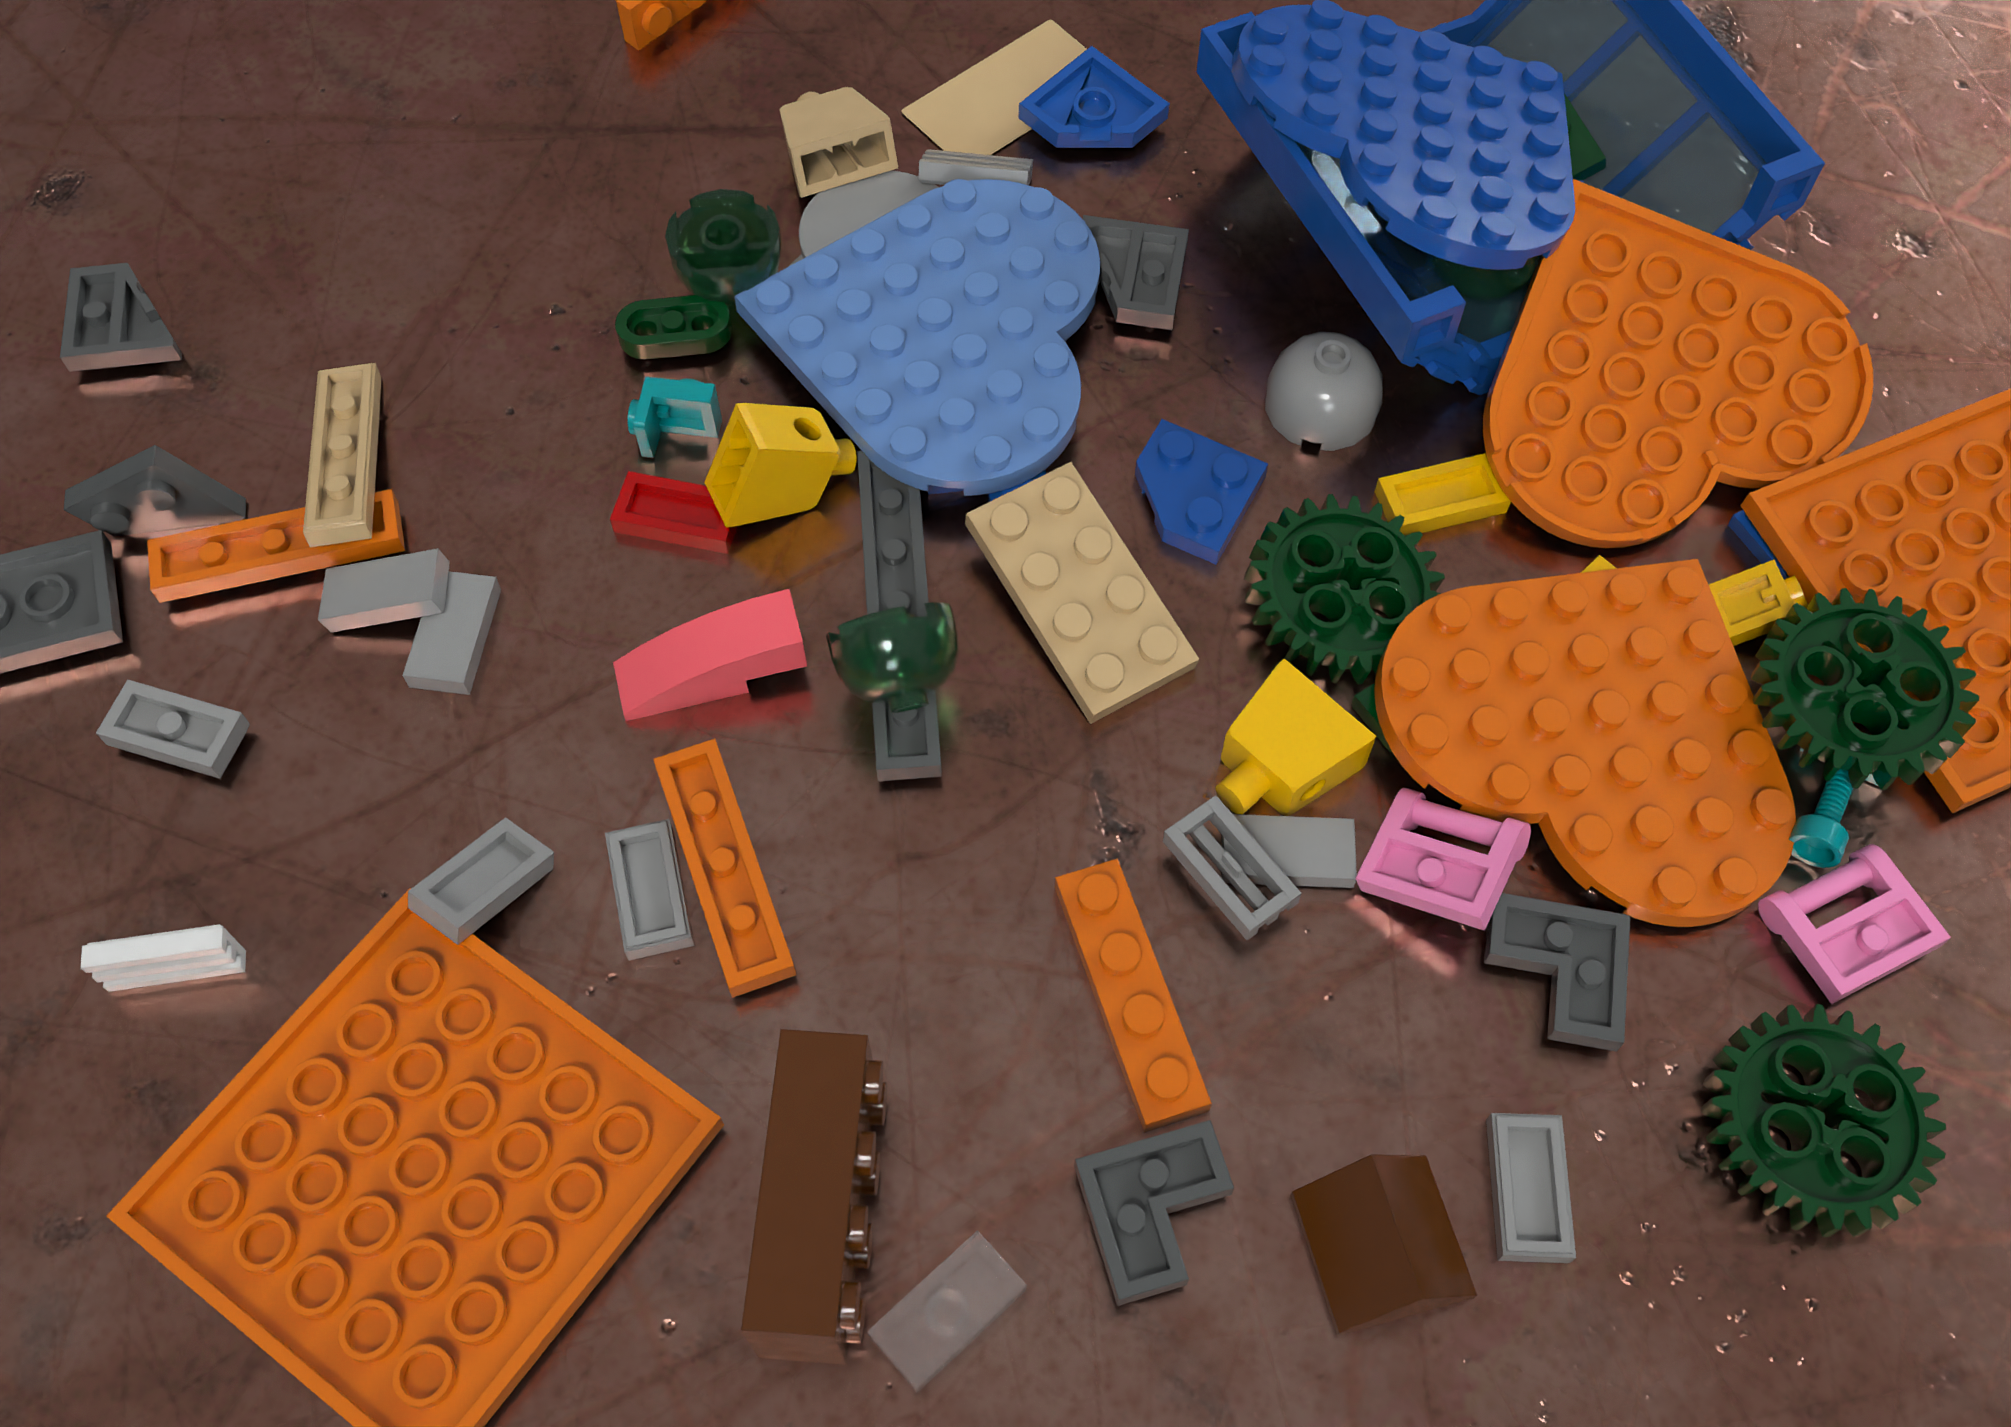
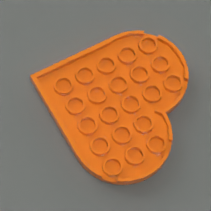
(1664, 367)
(1608, 722)

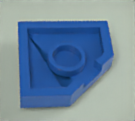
(1093, 106)
(1197, 488)

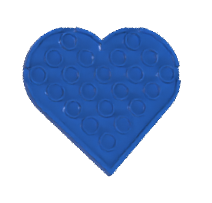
(1435, 133)

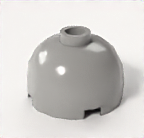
(1324, 391)

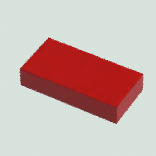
(670, 513)

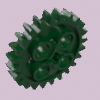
(1340, 587)
(1864, 689)
(1823, 1121)

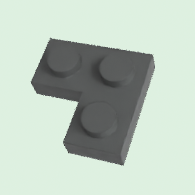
(1583, 953)
(1130, 1199)

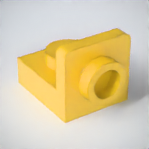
(1755, 600)

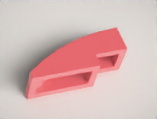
(711, 656)

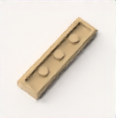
(343, 456)

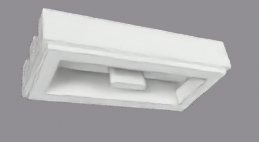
(163, 958)

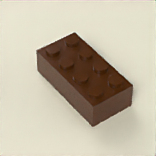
(811, 1199)

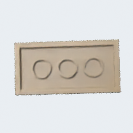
(1081, 592)

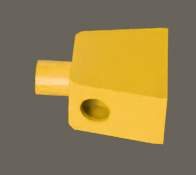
(774, 462)
(1290, 745)

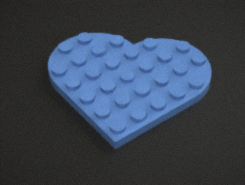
(943, 332)

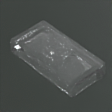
(947, 1311)

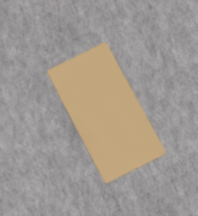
(981, 105)

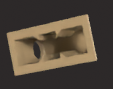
(836, 139)

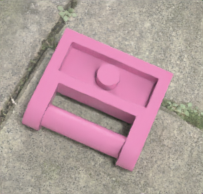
(1440, 874)
(1864, 941)

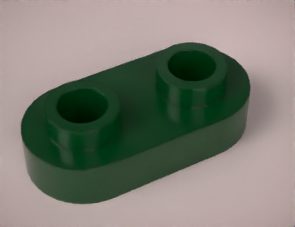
(673, 327)

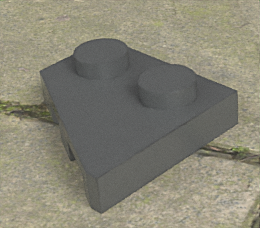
(1140, 269)
(112, 321)
(152, 495)

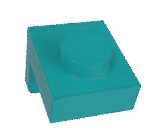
(673, 407)

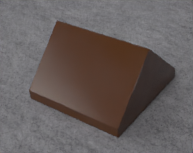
(1381, 1241)

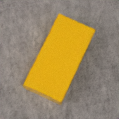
(1442, 495)

